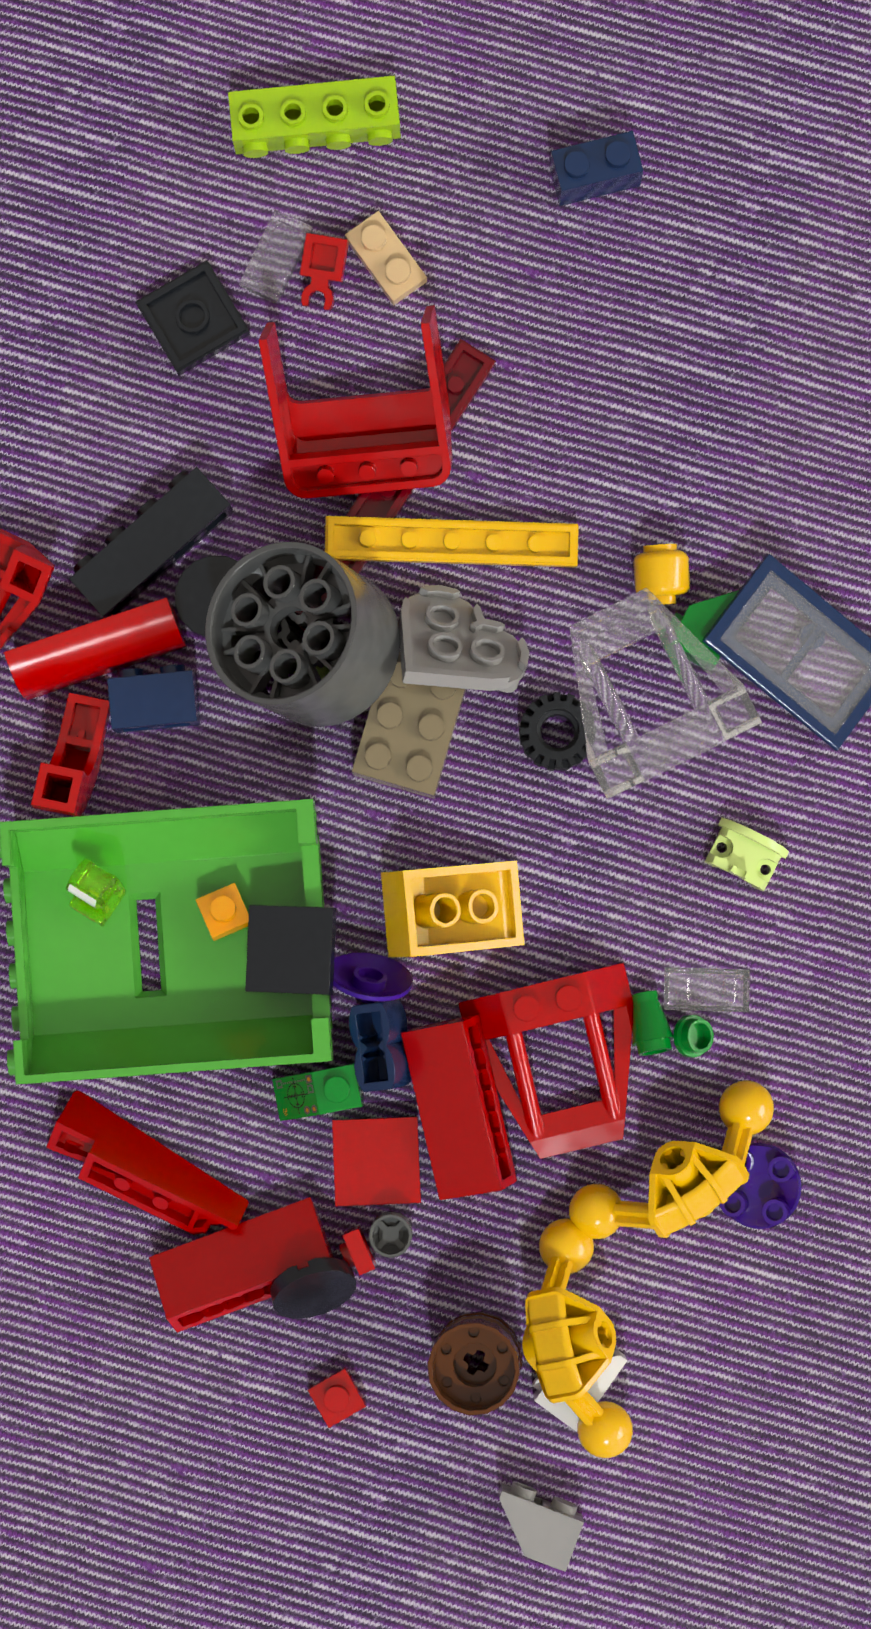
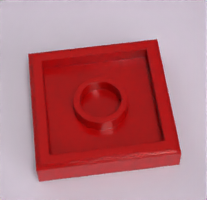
(376, 1161)

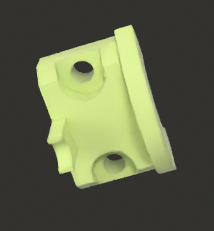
(745, 853)

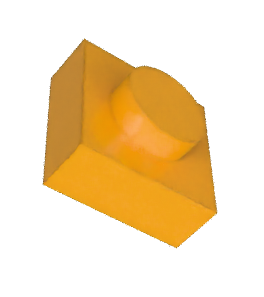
(223, 911)

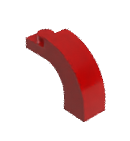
(70, 776)

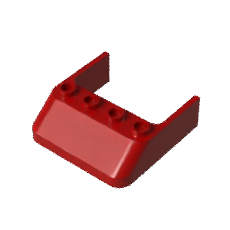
(362, 439)

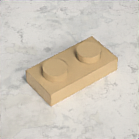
(386, 258)

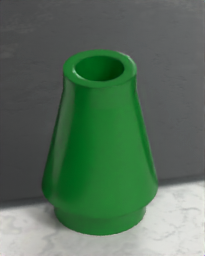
(650, 1025)

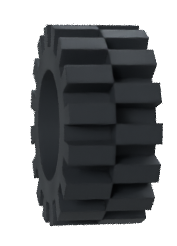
(531, 738)

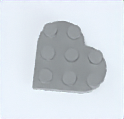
(455, 646)

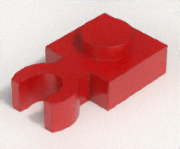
(324, 262)

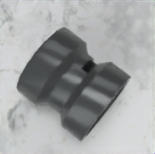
(385, 1234)

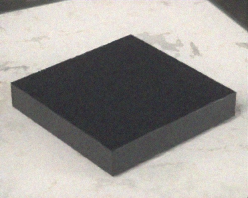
(193, 317)
(291, 949)

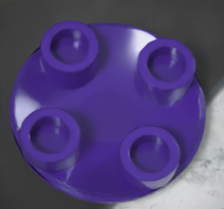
(770, 1191)

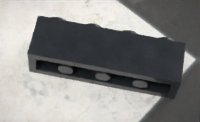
(151, 543)

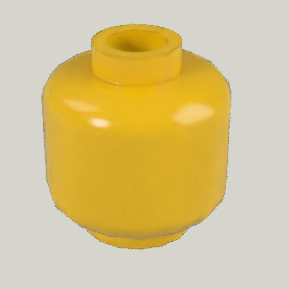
(662, 572)

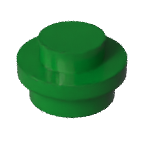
(693, 1036)

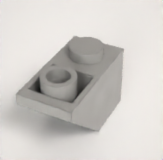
(543, 1528)

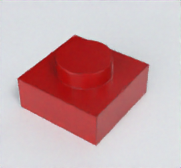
(356, 1251)
(337, 1397)

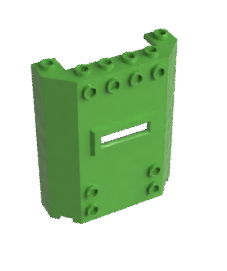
(83, 982)

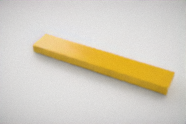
(451, 541)

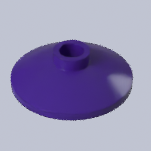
(371, 977)

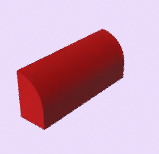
(95, 649)
(459, 1107)
(236, 1265)

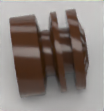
(471, 1388)

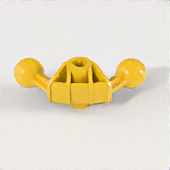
(685, 1176)
(573, 1342)

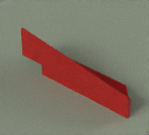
(142, 1169)

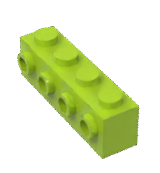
(314, 116)

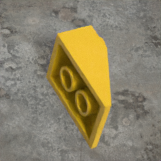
(452, 909)

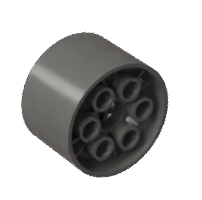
(267, 592)

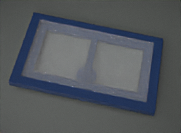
(797, 651)

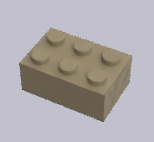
(408, 735)

